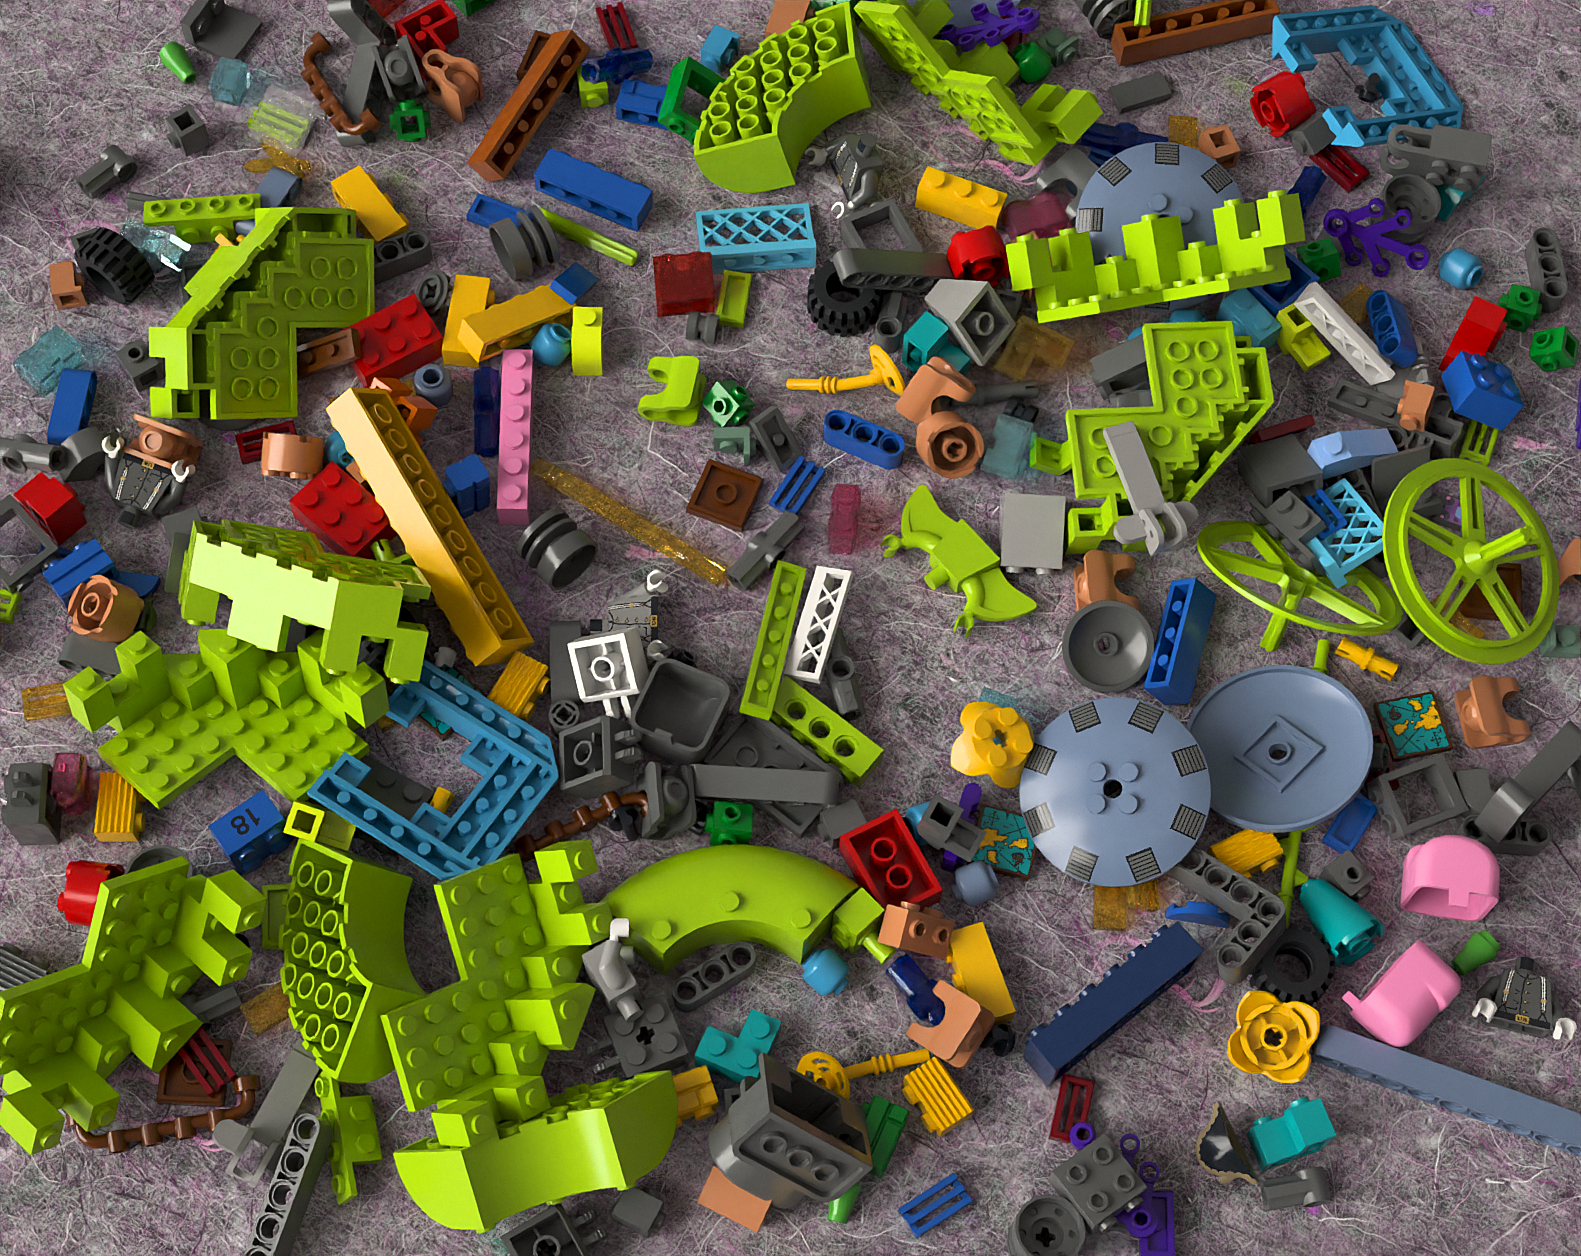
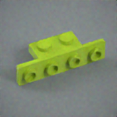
(202, 217)
(354, 1134)

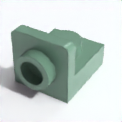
(1058, 46)
(734, 439)
(1561, 642)

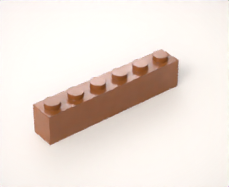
(1192, 29)
(528, 105)

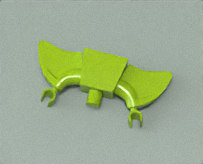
(960, 561)

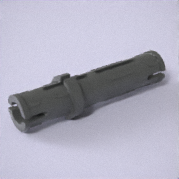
(999, 393)

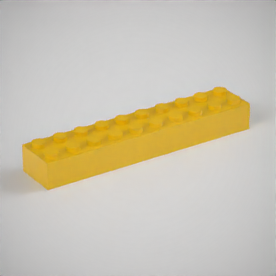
(429, 526)

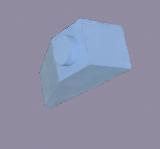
(1350, 450)

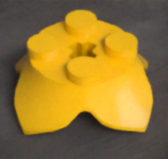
(978, 755)
(1293, 1020)

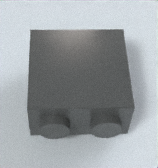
(1099, 1184)

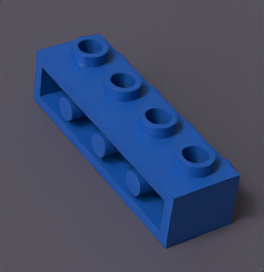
(593, 189)
(1180, 641)

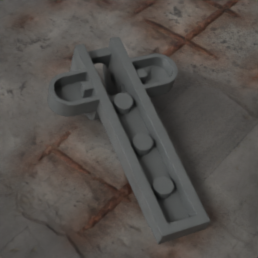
(1379, 409)

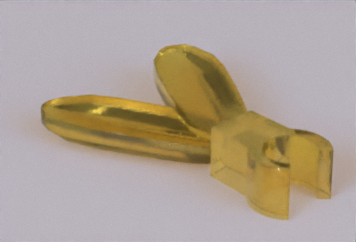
(279, 159)

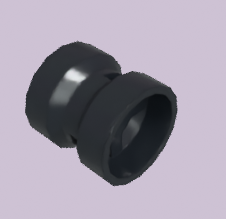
(1017, 409)

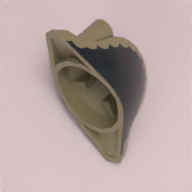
(1221, 1151)

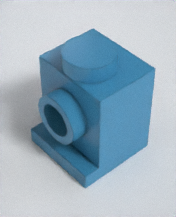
(719, 48)

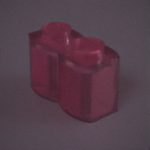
(1040, 214)
(843, 519)
(72, 782)

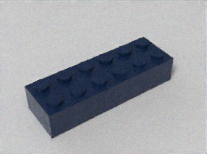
(1112, 1003)

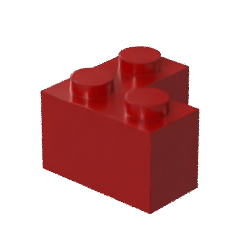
(428, 30)
(1478, 331)
(52, 507)

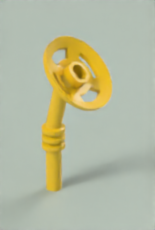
(882, 372)
(836, 1074)

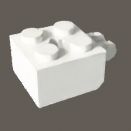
(598, 680)

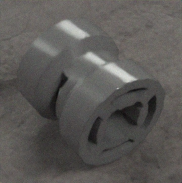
(702, 327)
(563, 708)

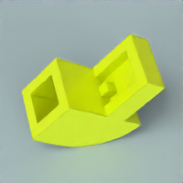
(1299, 338)
(587, 341)
(319, 824)

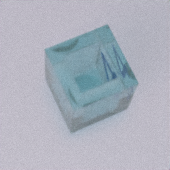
(230, 81)

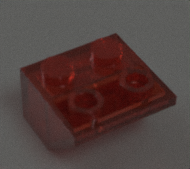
(683, 283)

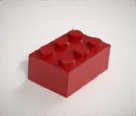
(396, 341)
(341, 513)
(890, 863)

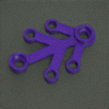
(1022, 20)
(1373, 236)
(1145, 1208)

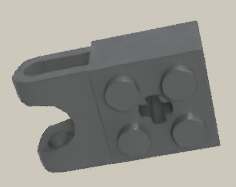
(1439, 155)

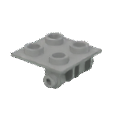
(1418, 372)

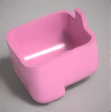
(1450, 879)
(1406, 997)

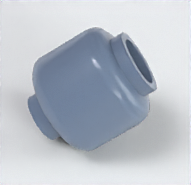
(434, 384)
(975, 883)

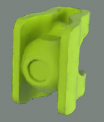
(683, 395)

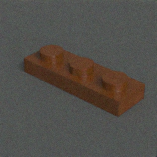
(328, 352)

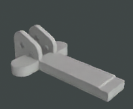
(1145, 495)
(271, 1118)

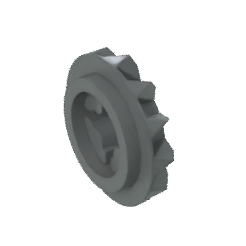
(425, 291)

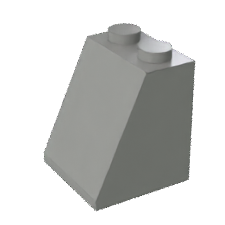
(973, 314)
(1031, 532)

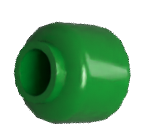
(1032, 61)

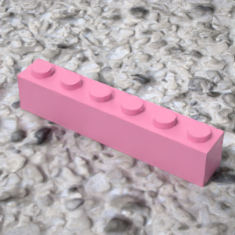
(515, 437)

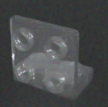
(285, 120)

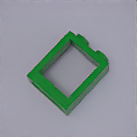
(699, 79)

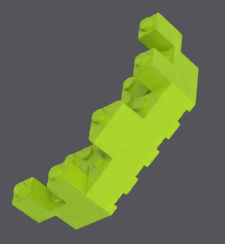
(976, 81)
(1157, 260)
(245, 308)
(1205, 401)
(287, 575)
(198, 710)
(142, 954)
(518, 961)

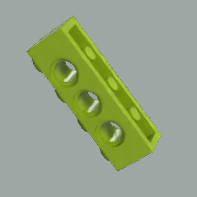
(841, 734)

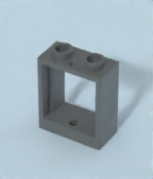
(876, 213)
(1120, 367)
(24, 576)
(1441, 784)

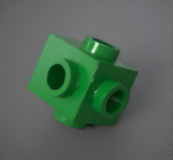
(410, 131)
(1321, 259)
(1521, 306)
(1554, 349)
(728, 403)
(729, 823)

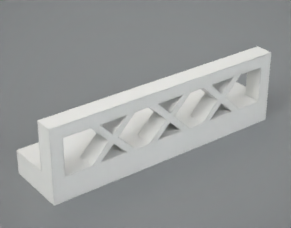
(1344, 334)
(812, 622)

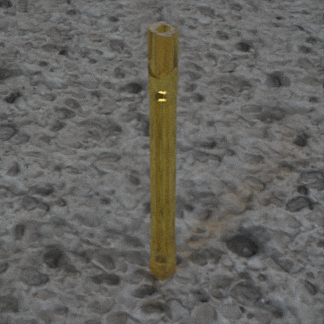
(630, 521)

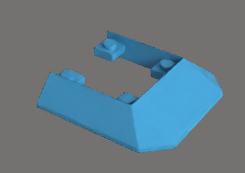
(1381, 45)
(503, 749)

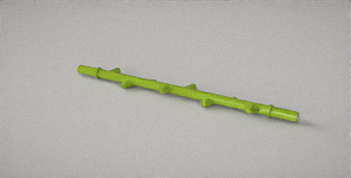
(1291, 875)

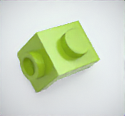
(1050, 456)

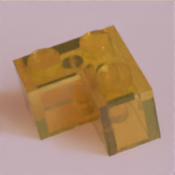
(1028, 342)

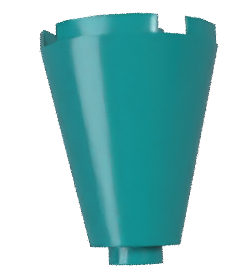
(1340, 921)

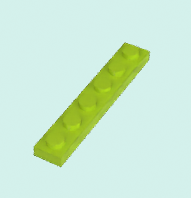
(773, 640)

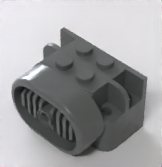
(790, 1138)

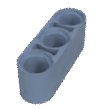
(276, 190)

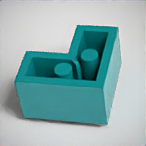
(928, 339)
(738, 1057)
(1295, 1135)

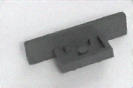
(1293, 523)

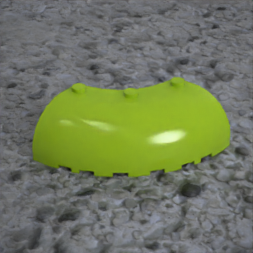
(782, 102)
(728, 898)
(345, 958)
(581, 1144)

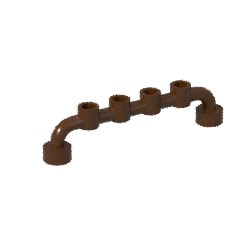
(323, 91)
(583, 821)
(182, 1127)

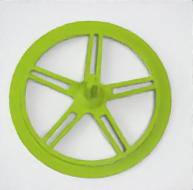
(1474, 562)
(1295, 584)

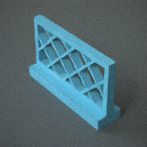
(758, 254)
(1332, 555)

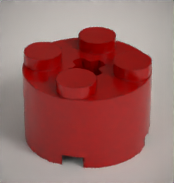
(1282, 103)
(978, 256)
(83, 887)

